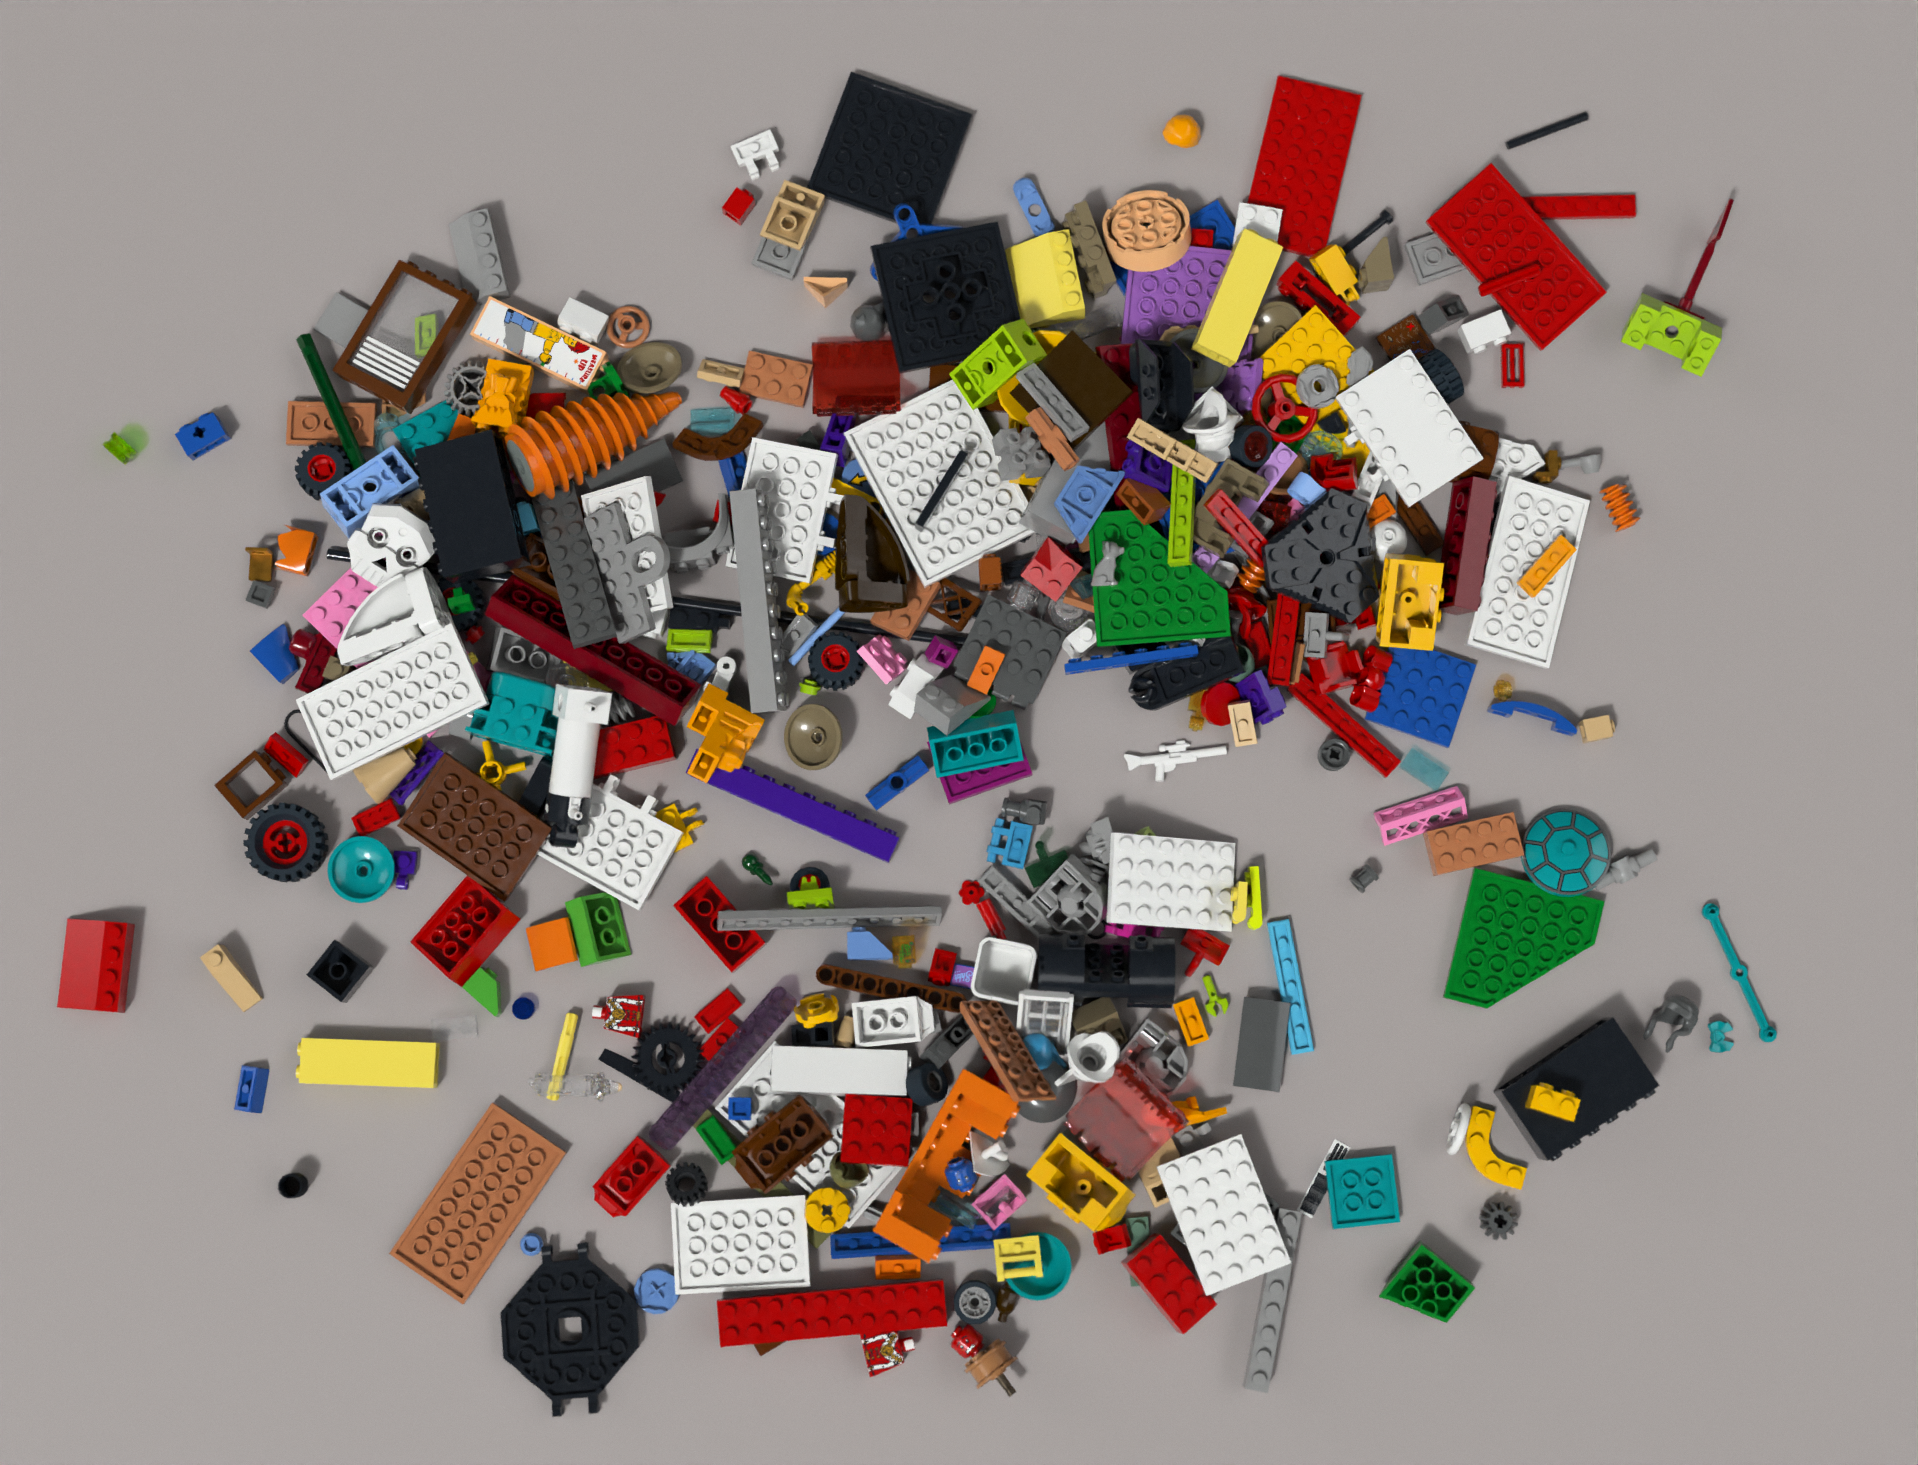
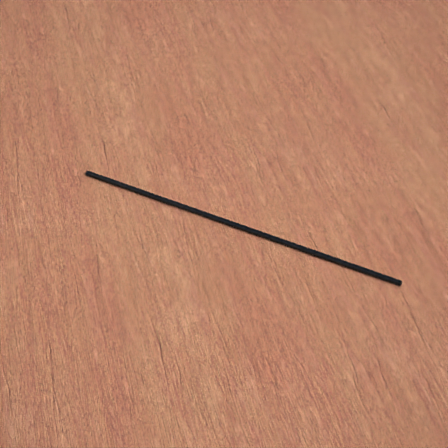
(722, 608)

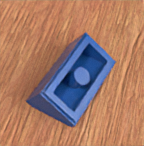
(733, 471)
(251, 1089)

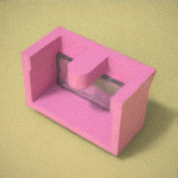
(999, 1201)

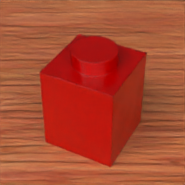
(739, 205)

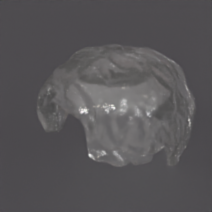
(1066, 616)

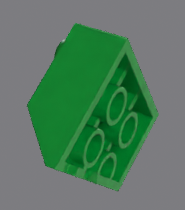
(1427, 1284)

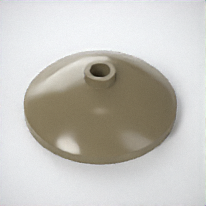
(1272, 322)
(649, 367)
(804, 741)

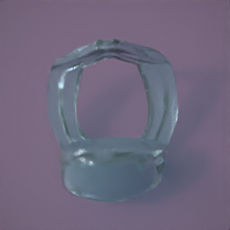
(382, 424)

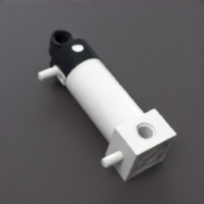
(577, 736)

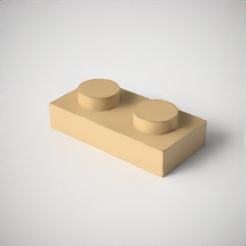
(720, 373)
(1242, 723)

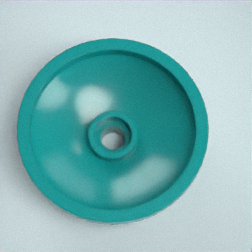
(346, 867)
(1055, 1269)

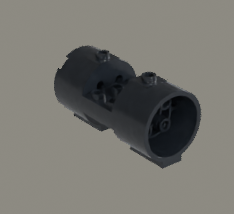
(1133, 971)

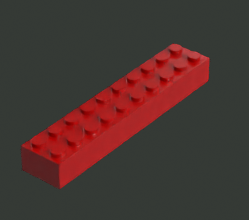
(831, 1312)

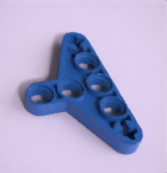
(912, 222)

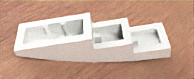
(1366, 490)

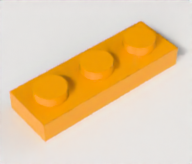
(1546, 566)

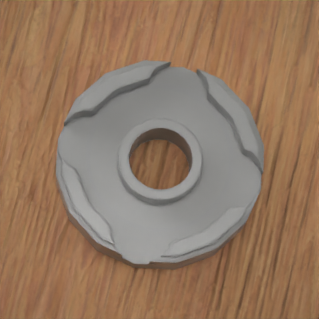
(1306, 390)

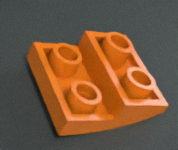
(551, 944)

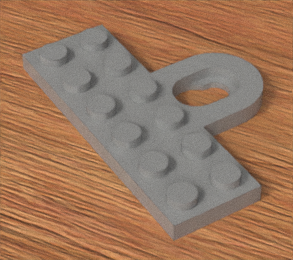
(620, 573)

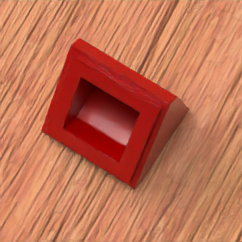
(1366, 619)

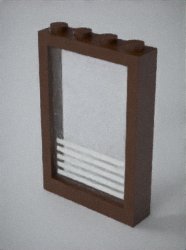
(405, 336)

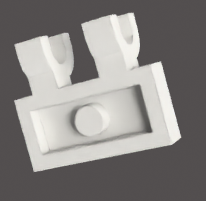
(754, 149)

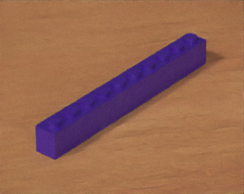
(806, 811)

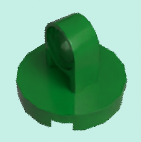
(610, 382)

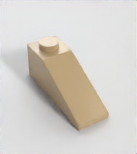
(231, 977)

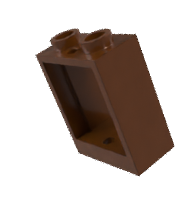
(236, 802)

